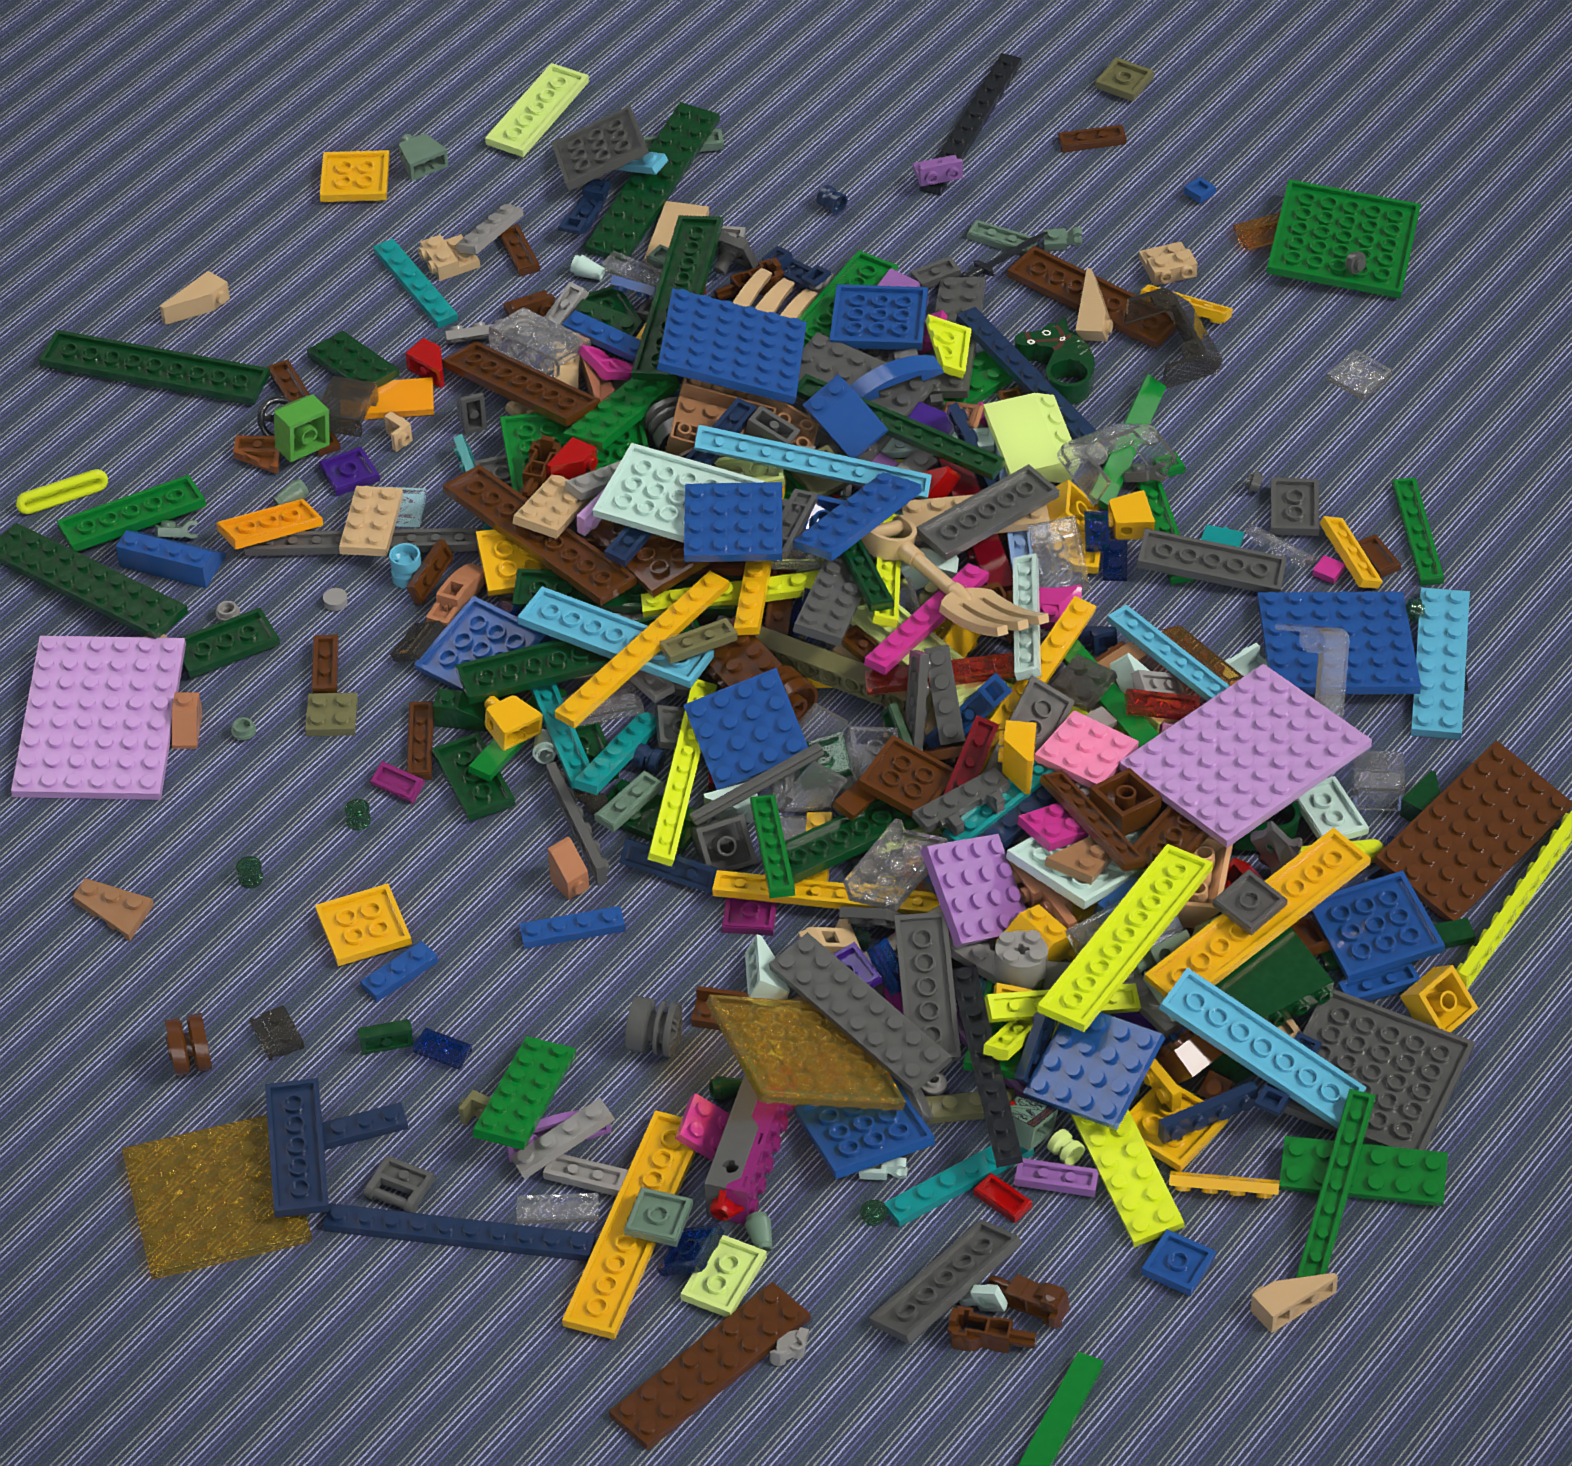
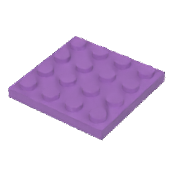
(974, 887)

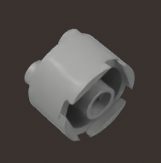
(1020, 958)

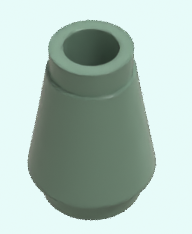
(291, 492)
(760, 1230)

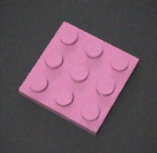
(1085, 750)

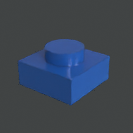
(1200, 190)

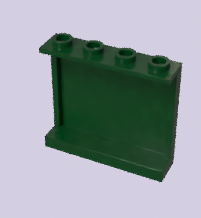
(1280, 980)

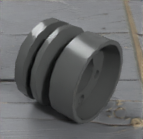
(659, 421)
(648, 1026)

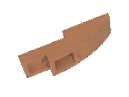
(455, 593)
(1035, 892)

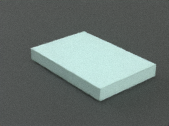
(1331, 807)

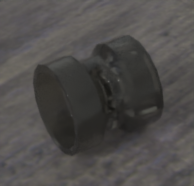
(591, 802)

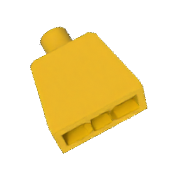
(1130, 516)
(511, 721)

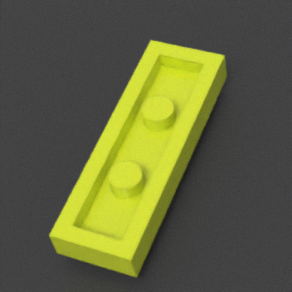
(1008, 1040)

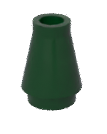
(724, 1088)

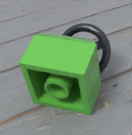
(298, 425)

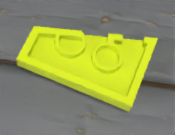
(949, 344)

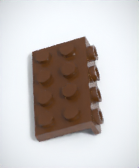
(741, 660)

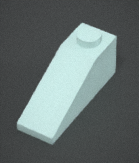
(760, 979)

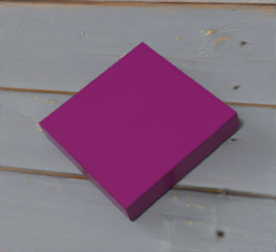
(749, 917)

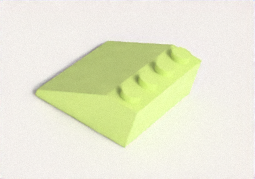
(1029, 432)

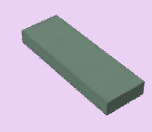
(997, 236)
(628, 801)

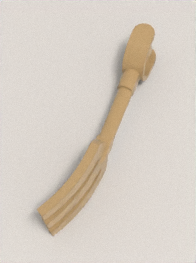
(775, 296)
(971, 608)

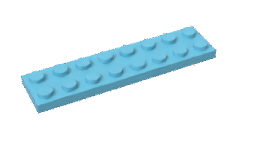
(602, 633)
(1441, 664)
(1259, 1046)

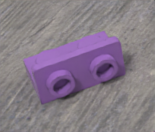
(938, 170)

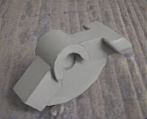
(790, 1346)

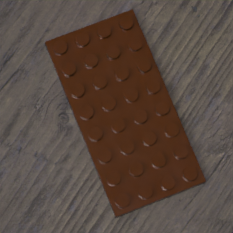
(1474, 832)

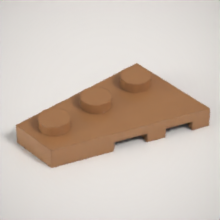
(1081, 860)
(115, 906)

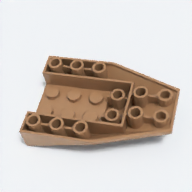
(705, 403)

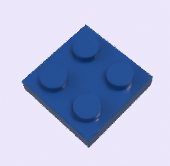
(1178, 1262)

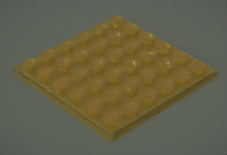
(800, 1055)
(208, 1198)

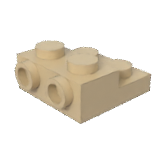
(444, 258)
(1168, 263)

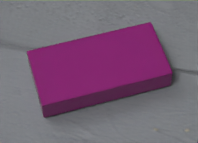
(397, 782)

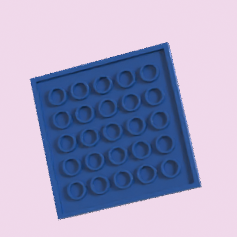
(732, 346)
(1378, 629)

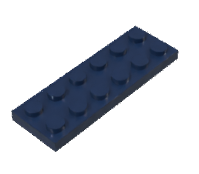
(296, 1148)

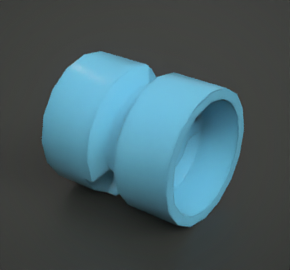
(404, 563)

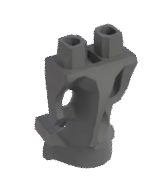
(1284, 847)

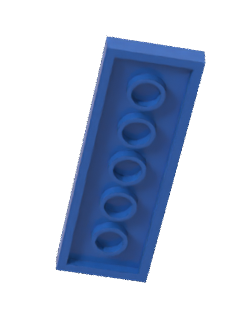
(857, 516)

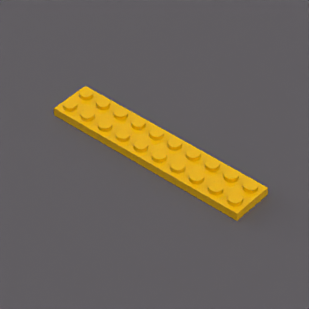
(1302, 881)
(620, 1259)

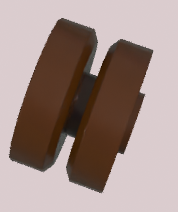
(799, 691)
(188, 1044)

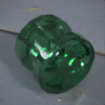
(357, 814)
(249, 872)

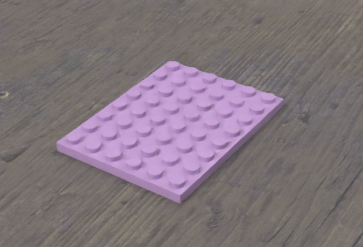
(99, 718)
(1246, 754)

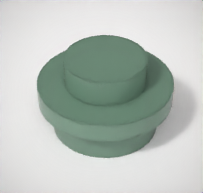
(243, 729)

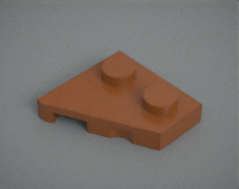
(257, 451)

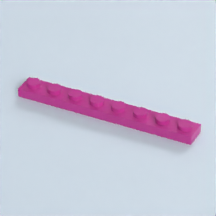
(919, 624)

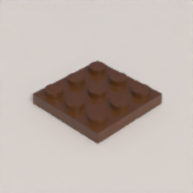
(905, 776)

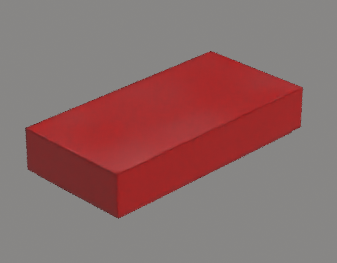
(1002, 1198)

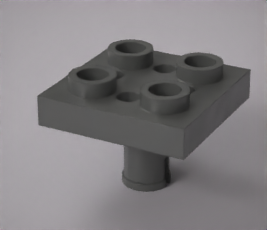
(734, 250)

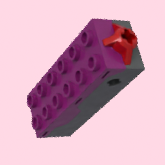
(744, 1156)

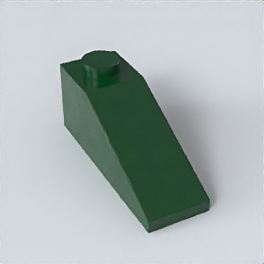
(454, 711)

